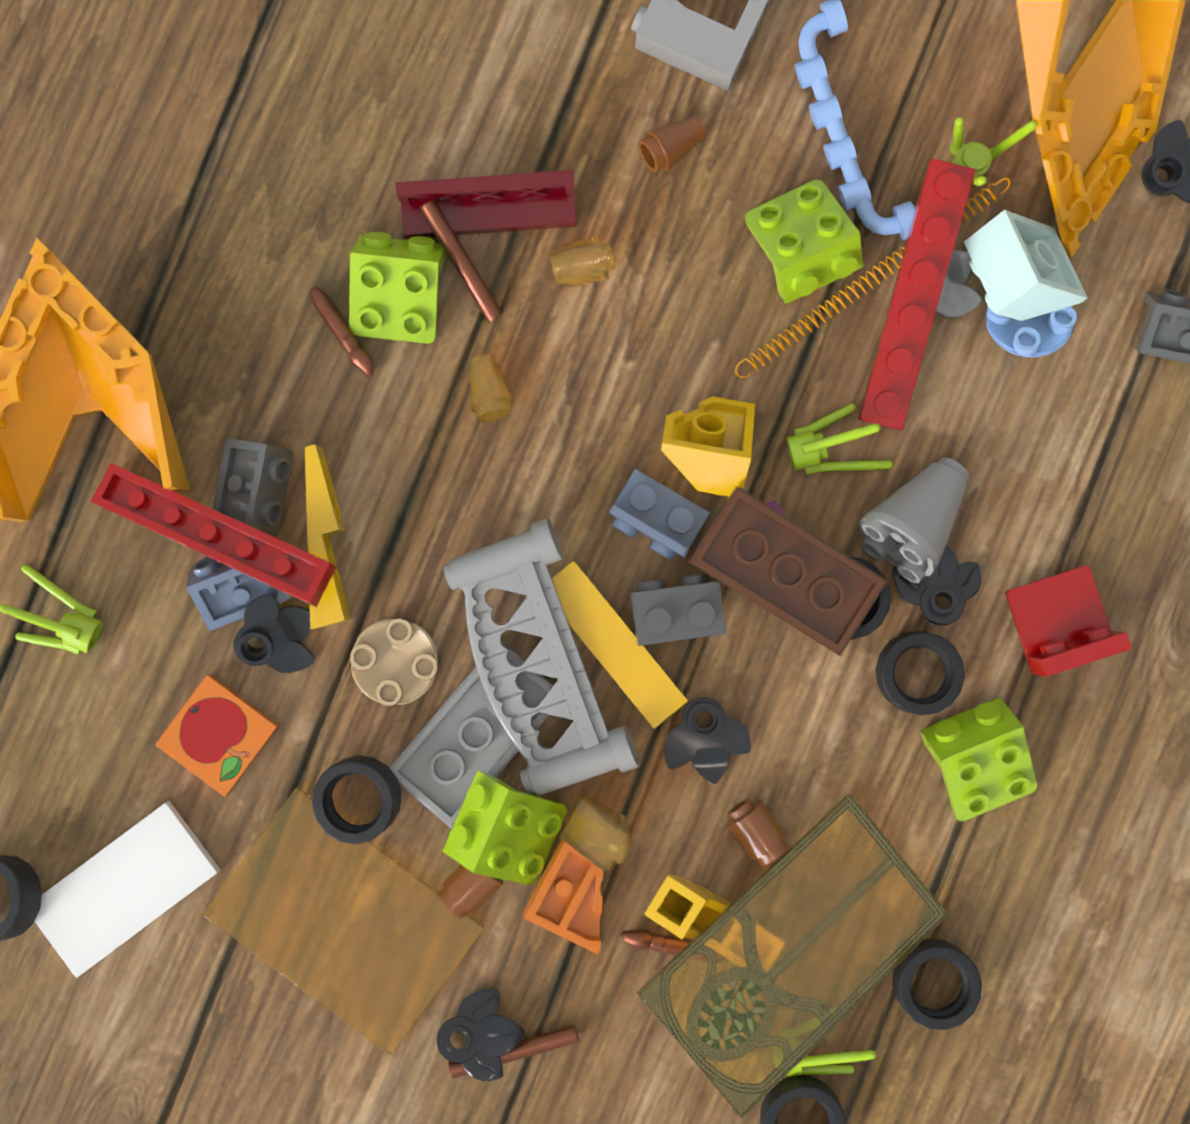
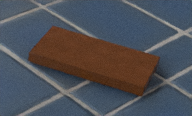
(787, 570)

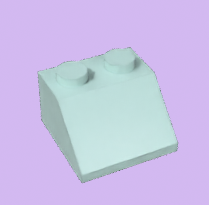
(1023, 267)

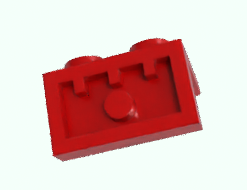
(1063, 622)

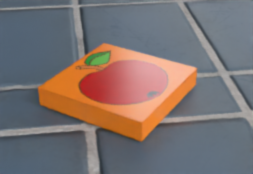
(217, 735)

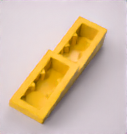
(323, 521)
(616, 647)

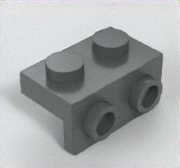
(677, 611)

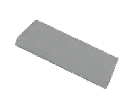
(460, 741)

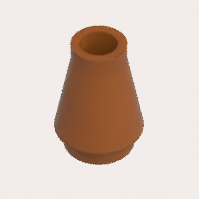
(669, 143)

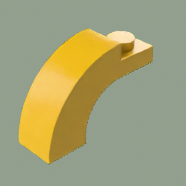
(684, 907)

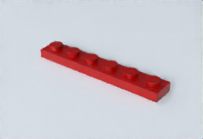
(916, 293)
(214, 534)

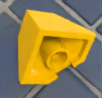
(711, 444)

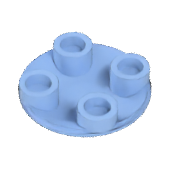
(1032, 336)

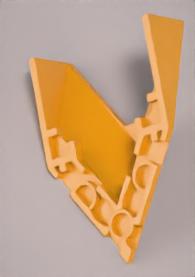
(1102, 105)
(65, 361)

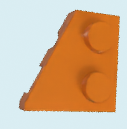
(569, 898)

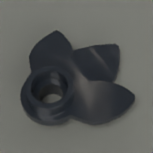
(1172, 155)
(948, 580)
(281, 633)
(706, 746)
(486, 1036)

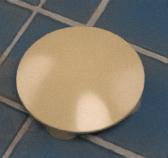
(394, 662)

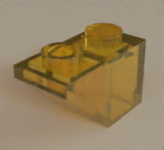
(597, 832)

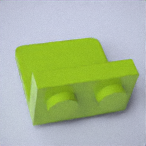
(806, 239)
(395, 287)
(981, 758)
(504, 831)

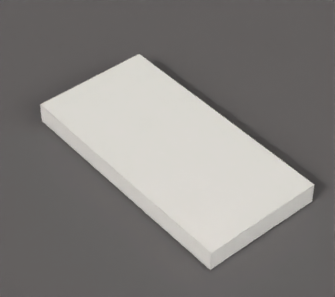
(123, 888)

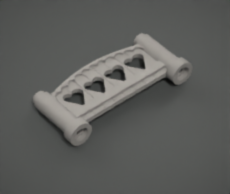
(521, 568)

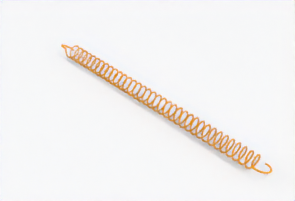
(853, 290)

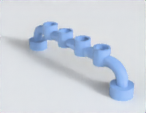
(827, 114)

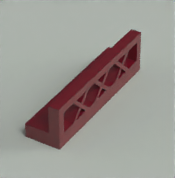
(491, 203)

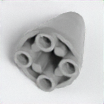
(916, 520)

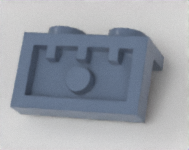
(657, 514)
(224, 592)

